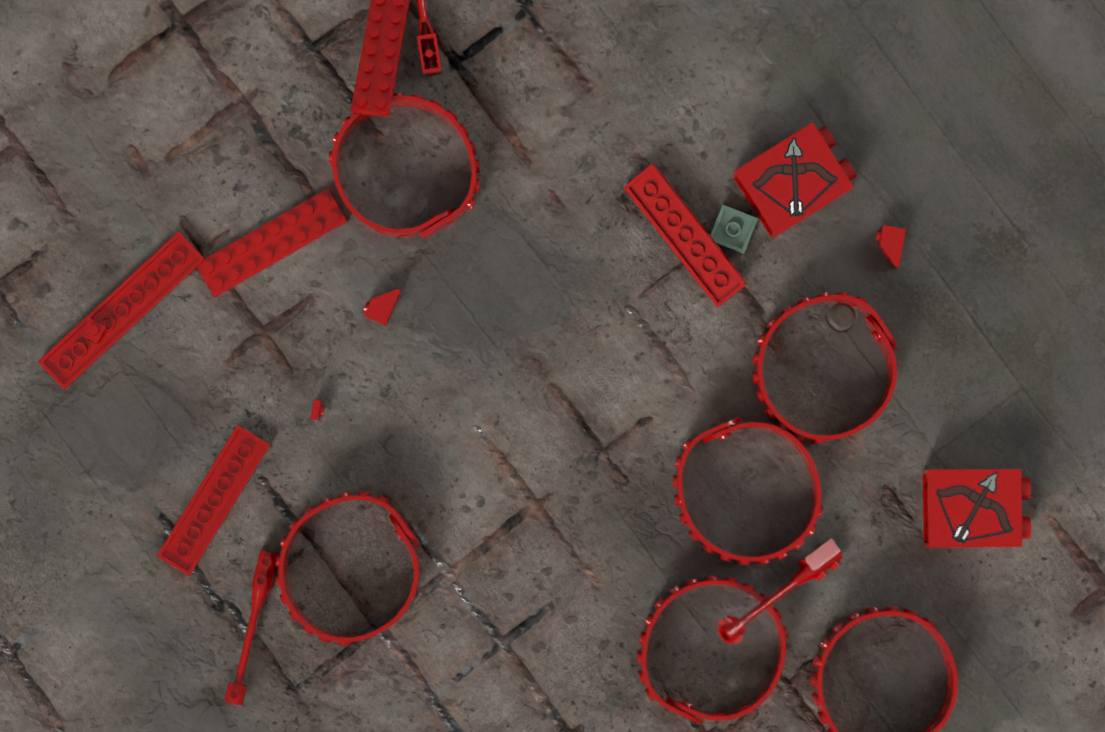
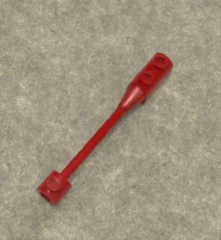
(427, 44)
(811, 568)
(261, 585)

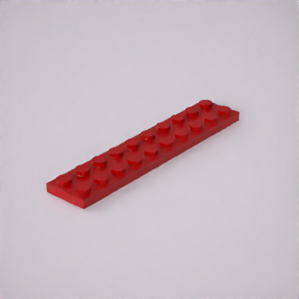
(123, 309)

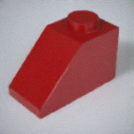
(891, 243)
(382, 307)

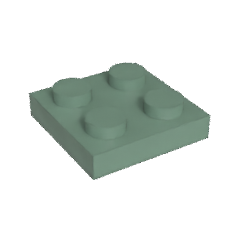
(733, 229)

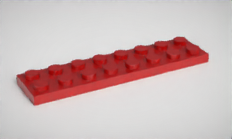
(380, 57)
(685, 235)
(271, 243)
(213, 500)

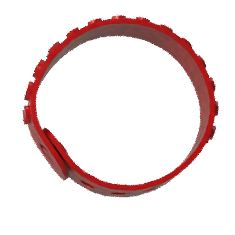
(437, 222)
(879, 333)
(723, 432)
(402, 530)
(871, 612)
(684, 708)

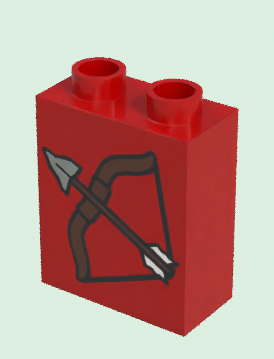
(794, 179)
(975, 508)

